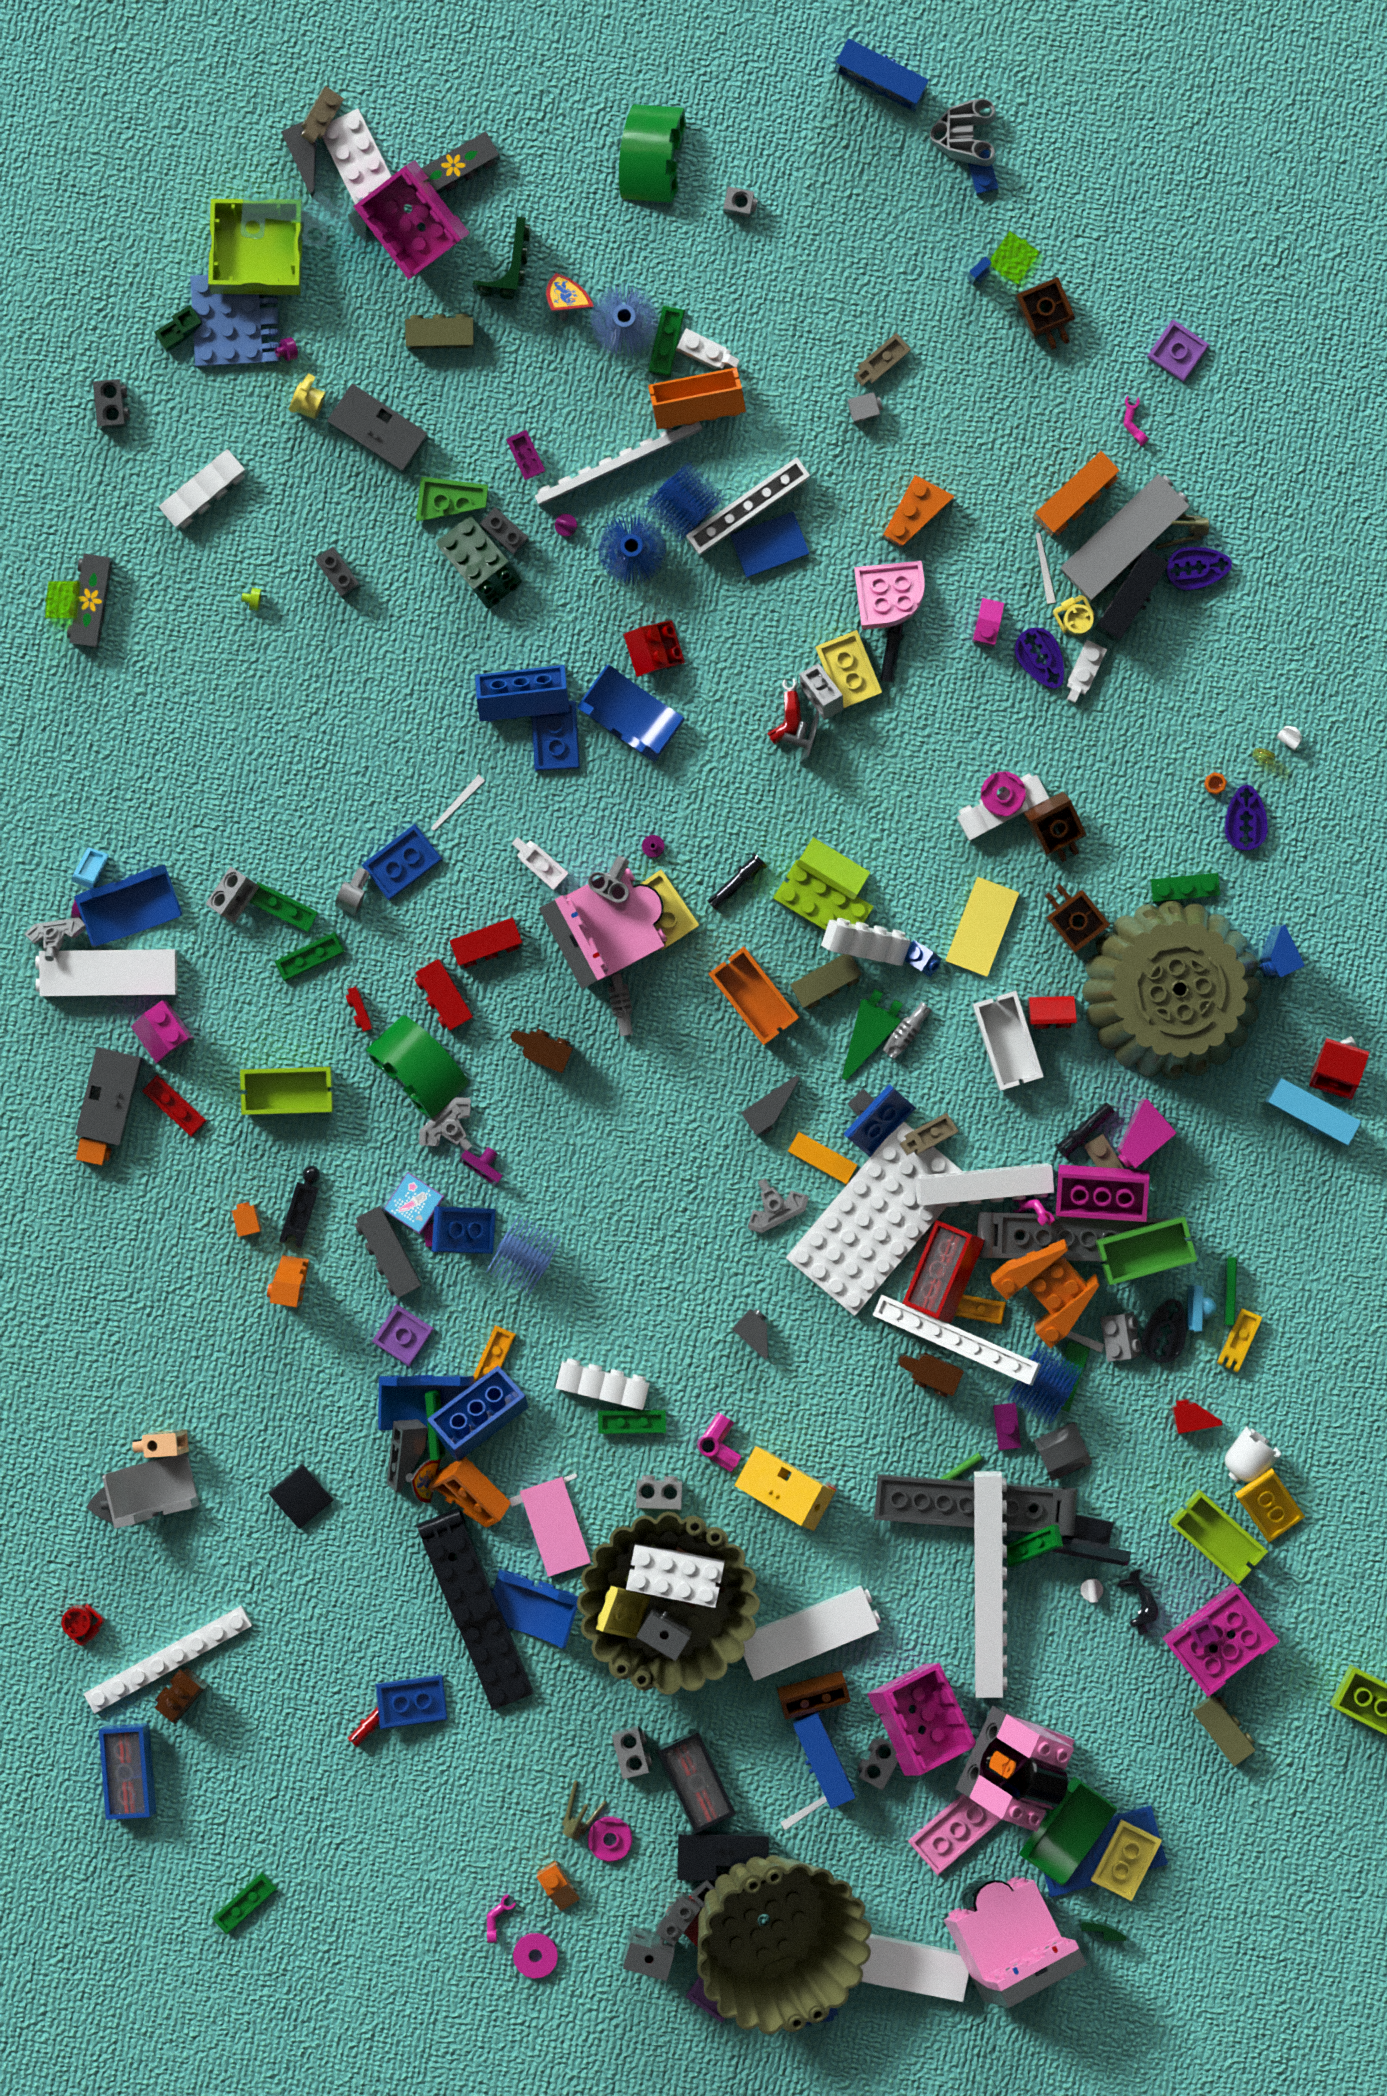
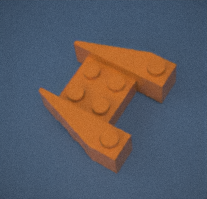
(1053, 1284)

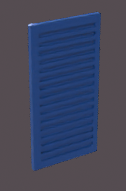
(1081, 1877)

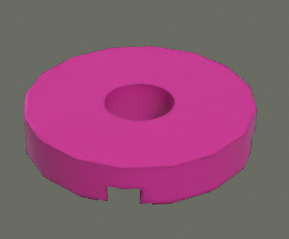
(1003, 807)
(610, 1825)
(532, 1968)

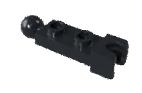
(301, 1206)

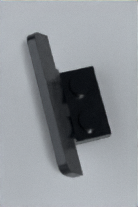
(1092, 1542)

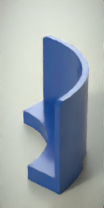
(630, 713)
(128, 905)
(405, 1396)
(536, 1607)

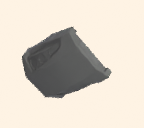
(1063, 1451)

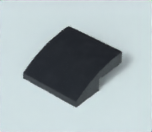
(300, 1496)

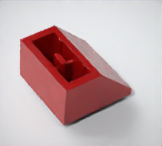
(654, 648)
(1051, 1010)
(1338, 1069)

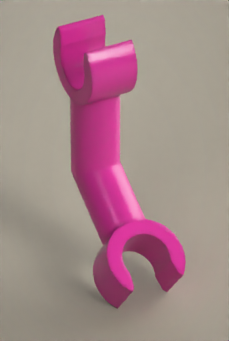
(1128, 423)
(1044, 1216)
(491, 1919)

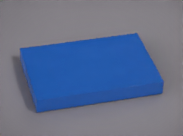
(769, 544)
(556, 740)
(402, 862)
(879, 1120)
(463, 1230)
(411, 1701)

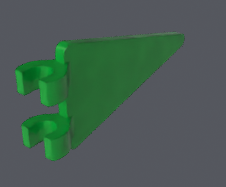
(870, 1029)

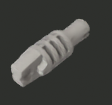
(621, 1004)
(906, 1031)

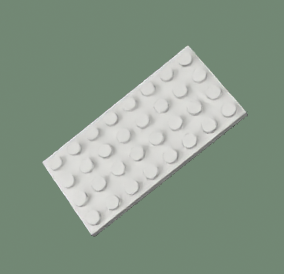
(870, 1223)

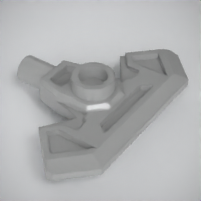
(53, 934)
(447, 1124)
(776, 1208)

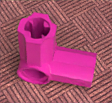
(720, 1453)

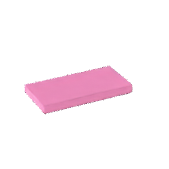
(555, 1526)
(952, 1832)

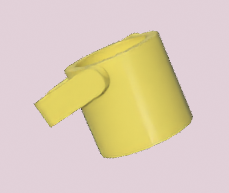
(307, 399)
(1077, 618)

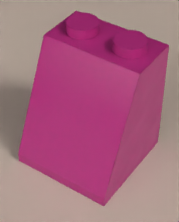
(161, 1031)
(1143, 1135)

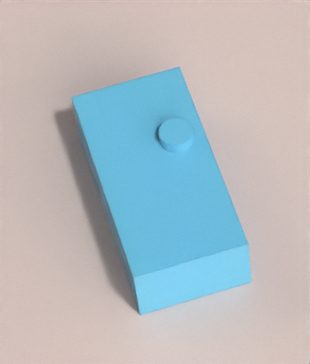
(1312, 1111)

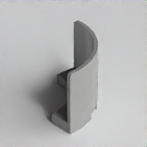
(148, 1488)

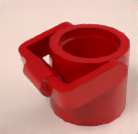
(78, 1621)

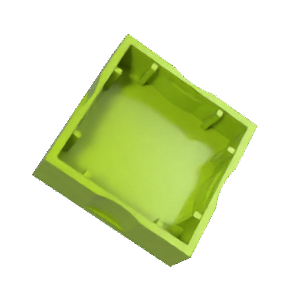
(253, 264)

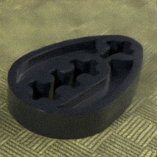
(1152, 1331)

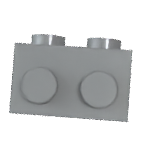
(1121, 1336)

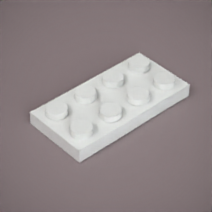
(355, 154)

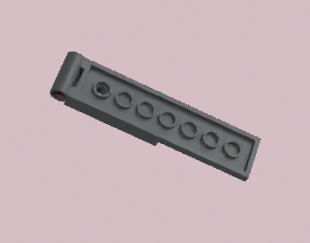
(1000, 1232)
(952, 1503)

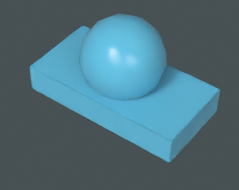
(90, 868)
(1198, 1307)

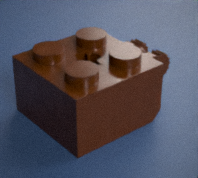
(1043, 323)
(1055, 825)
(1062, 919)
(543, 1049)
(933, 1372)
(182, 1694)

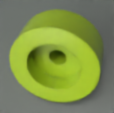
(253, 599)

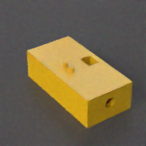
(784, 1488)

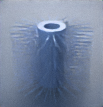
(624, 329)
(524, 1255)

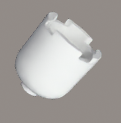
(1250, 1456)

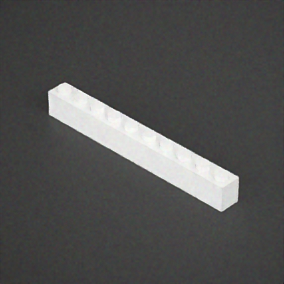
(989, 1583)

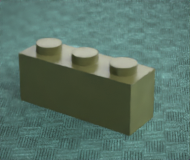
(439, 332)
(826, 981)
(1224, 1729)

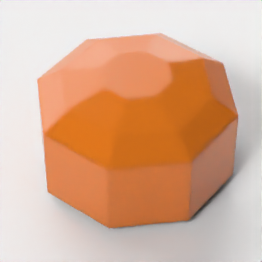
(1215, 783)

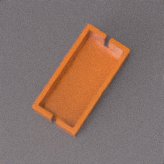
(697, 398)
(1078, 491)
(753, 995)

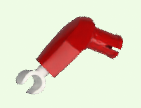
(792, 714)

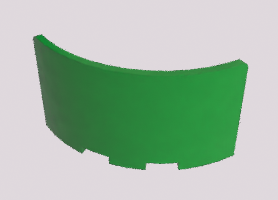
(648, 153)
(420, 1064)
(1068, 1832)

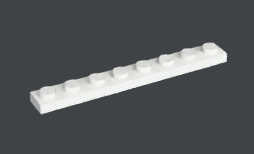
(608, 465)
(957, 1340)
(167, 1659)

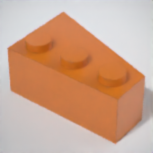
(918, 506)
(288, 1282)
(472, 1491)

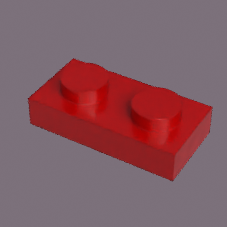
(355, 1000)

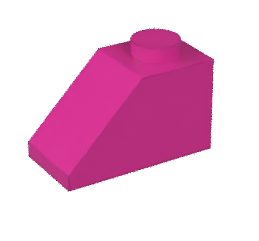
(988, 622)

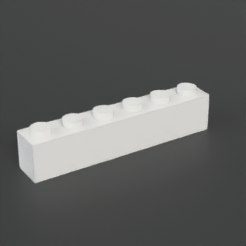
(748, 506)
(984, 1184)

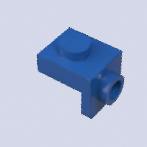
(922, 958)

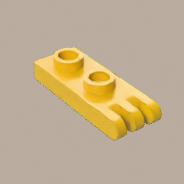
(1239, 1339)

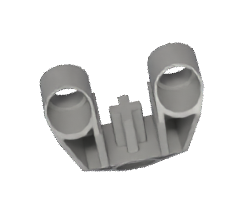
(959, 128)

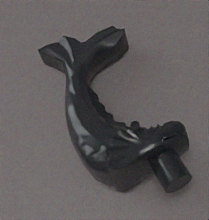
(1149, 1607)

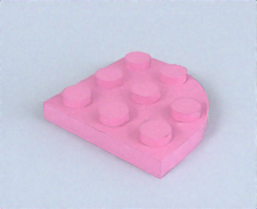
(889, 593)

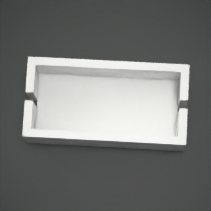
(1007, 1040)
(675, 1575)

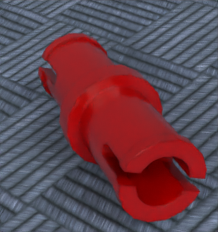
(365, 1728)

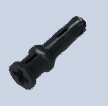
(893, 636)
(744, 874)
(1083, 1131)

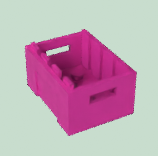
(399, 230)
(1227, 1612)
(935, 1709)

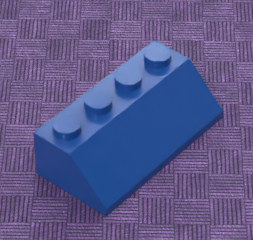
(522, 693)
(1279, 954)
(478, 1413)

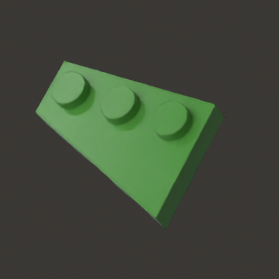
(449, 497)

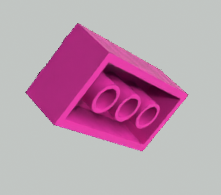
(1102, 1193)

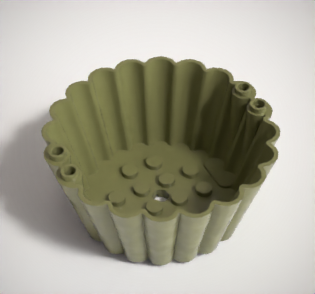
(1136, 999)
(716, 1631)
(793, 1962)

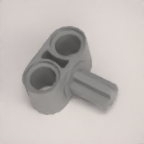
(612, 880)
(351, 895)

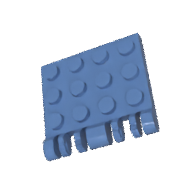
(232, 327)

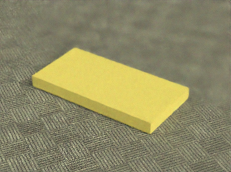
(982, 926)

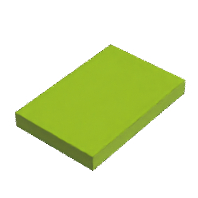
(833, 868)

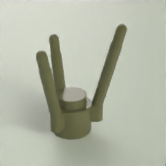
(1196, 526)
(574, 1826)

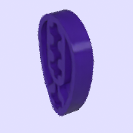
(1192, 556)
(1028, 661)
(1233, 823)

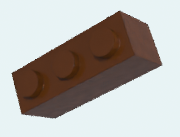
(813, 1695)

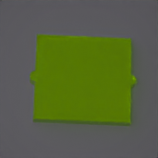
(1013, 257)
(62, 599)

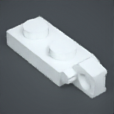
(706, 351)
(1085, 669)
(540, 863)

